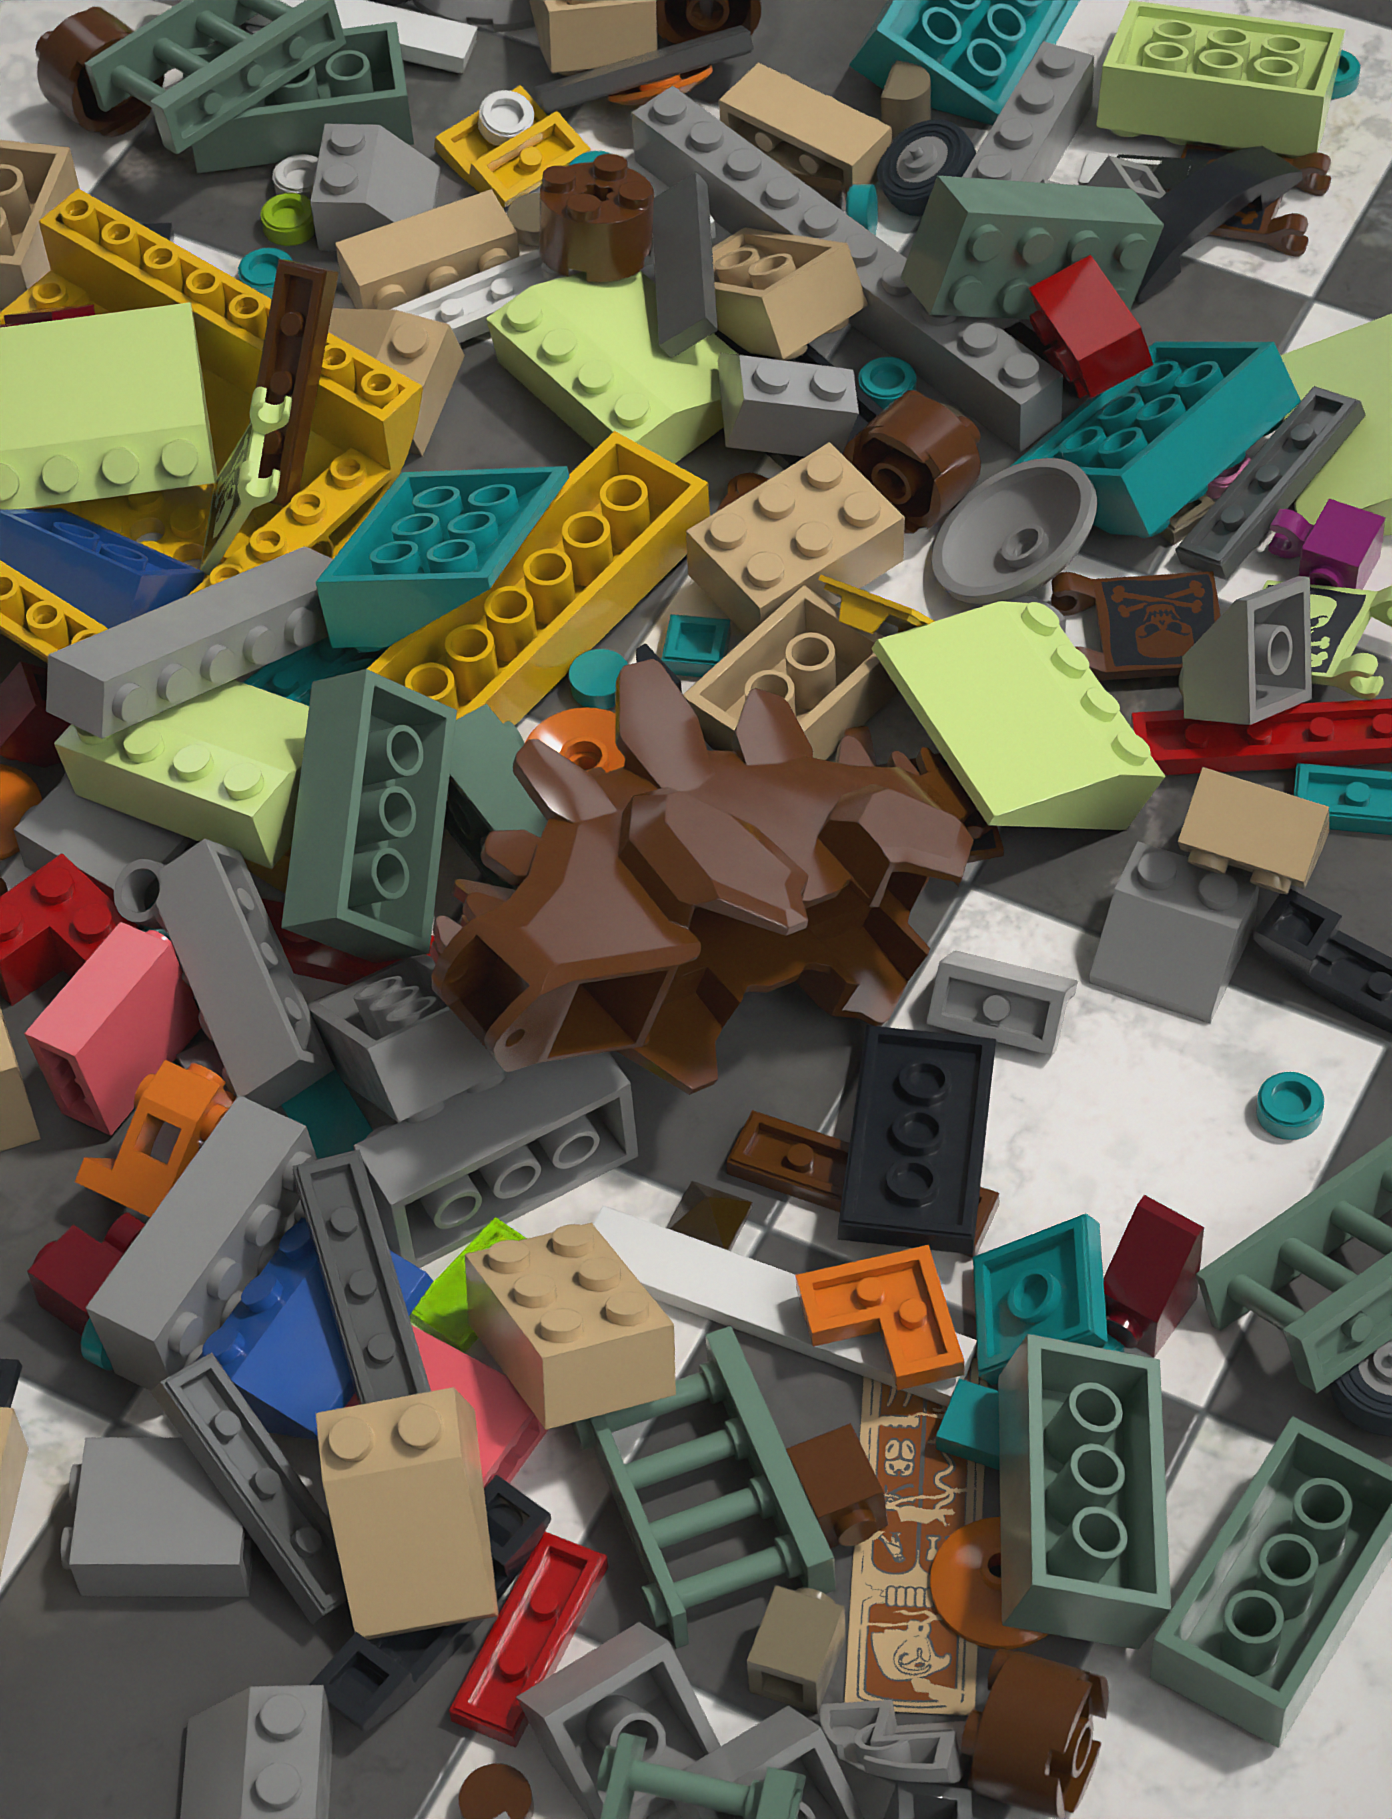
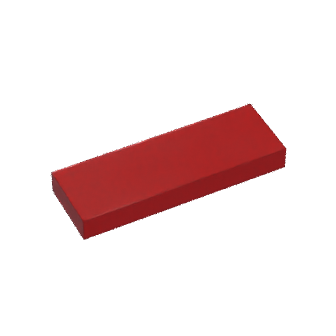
(528, 1637)

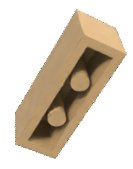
(805, 128)
(426, 252)

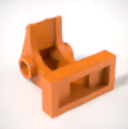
(175, 1095)

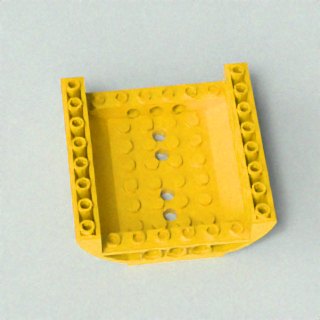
(355, 440)

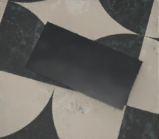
(917, 1140)

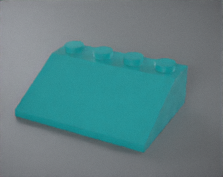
(966, 46)
(1171, 429)
(430, 550)

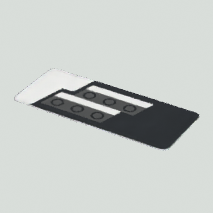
(1165, 169)

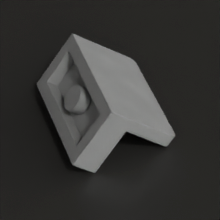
(1000, 1001)

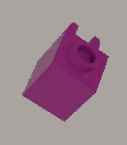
(1335, 550)

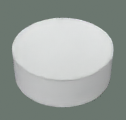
(504, 116)
(295, 175)

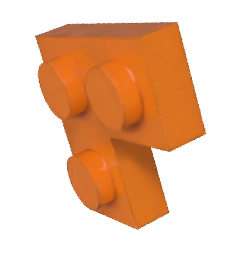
(890, 1296)

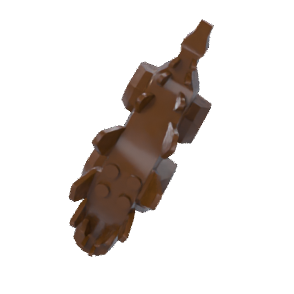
(695, 884)

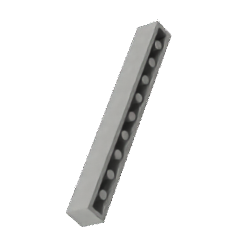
(957, 355)

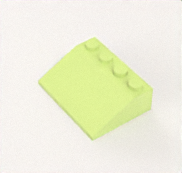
(1219, 79)
(600, 363)
(1358, 367)
(102, 408)
(1022, 718)
(203, 769)

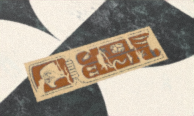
(895, 1634)

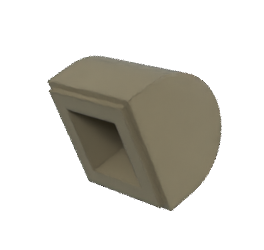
(906, 97)

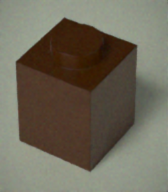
(840, 1486)

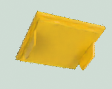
(869, 611)

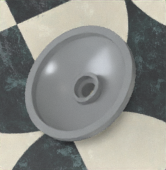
(1014, 531)

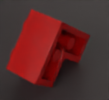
(1087, 329)
(51, 926)

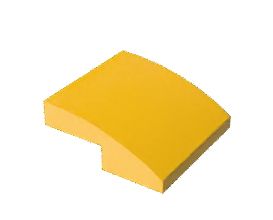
(518, 163)

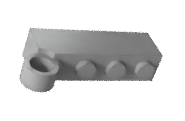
(233, 968)

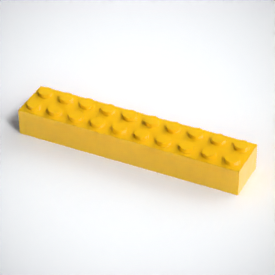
(568, 584)

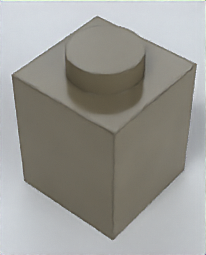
(796, 1647)

